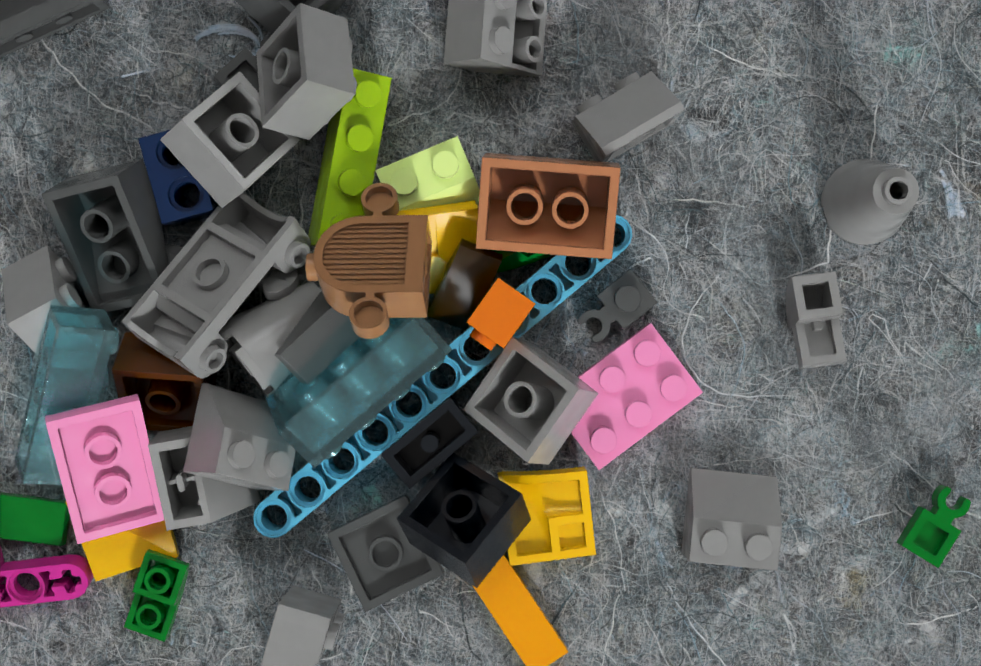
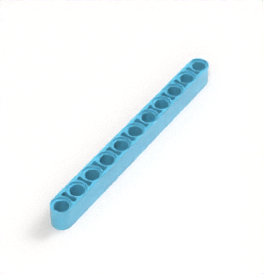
(398, 423)

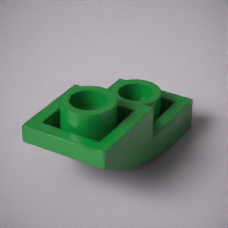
(157, 595)

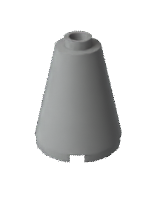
(868, 200)
(260, 332)

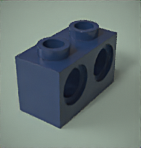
(170, 182)

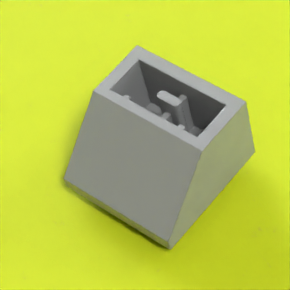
(496, 36)
(188, 497)

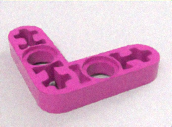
(44, 570)

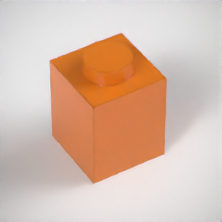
(499, 315)

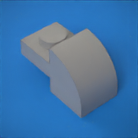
(813, 316)

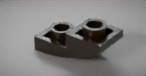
(464, 284)

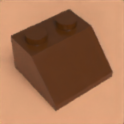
(164, 388)

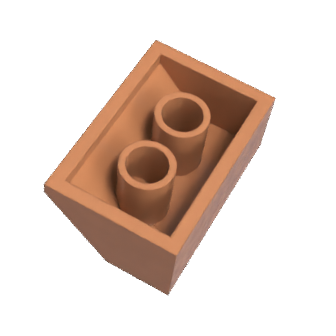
(547, 205)

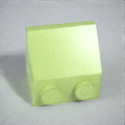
(432, 177)

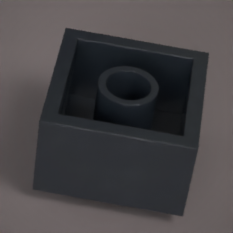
(464, 519)

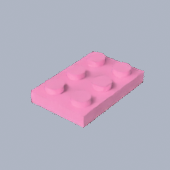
(637, 390)
(105, 467)

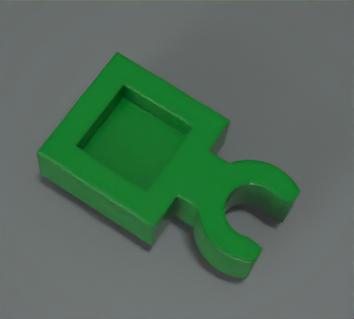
(931, 532)

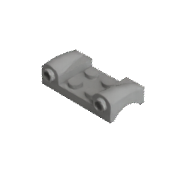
(211, 281)

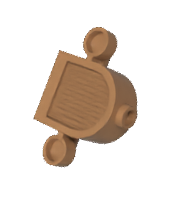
(375, 264)

